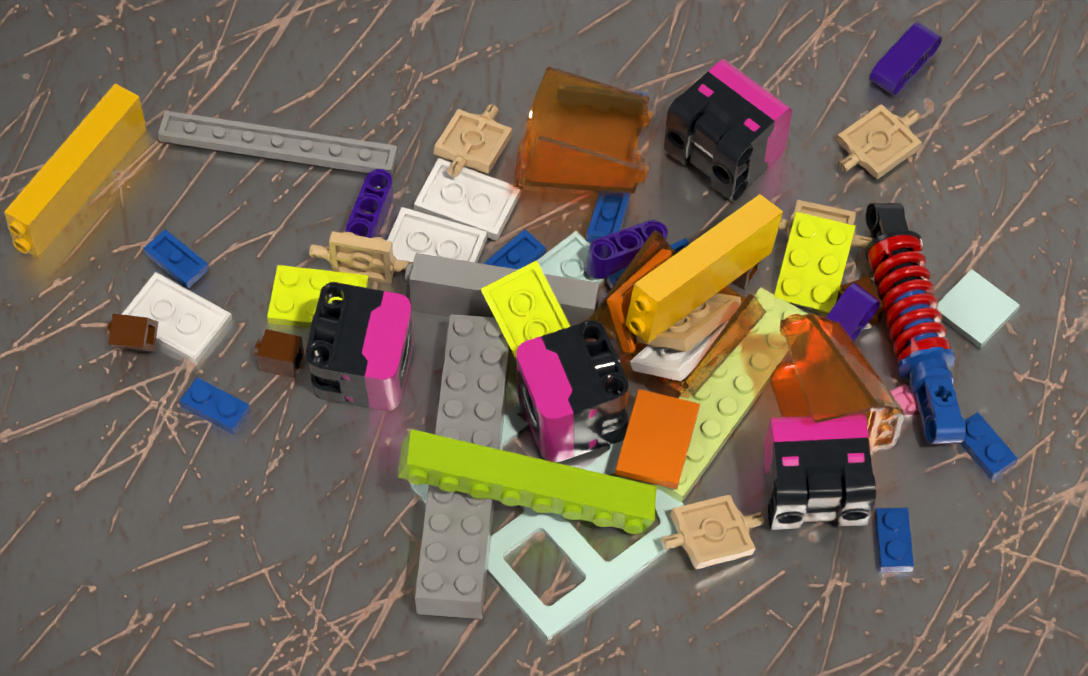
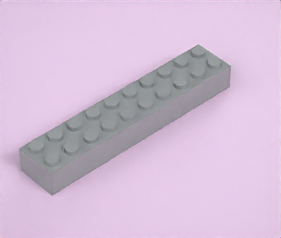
(455, 523)

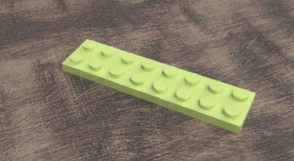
(734, 390)

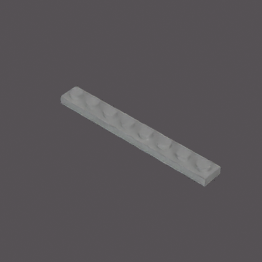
(276, 143)

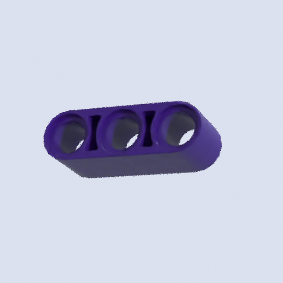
(905, 58)
(374, 201)
(618, 249)
(854, 310)

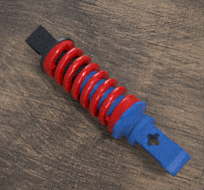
(914, 321)

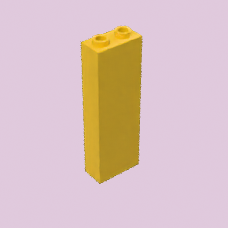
(75, 171)
(703, 268)

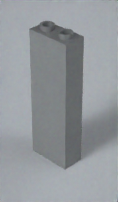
(454, 287)

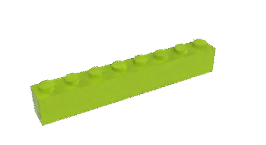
(527, 482)

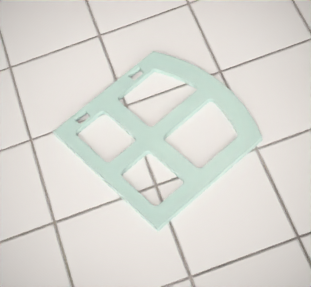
(600, 575)

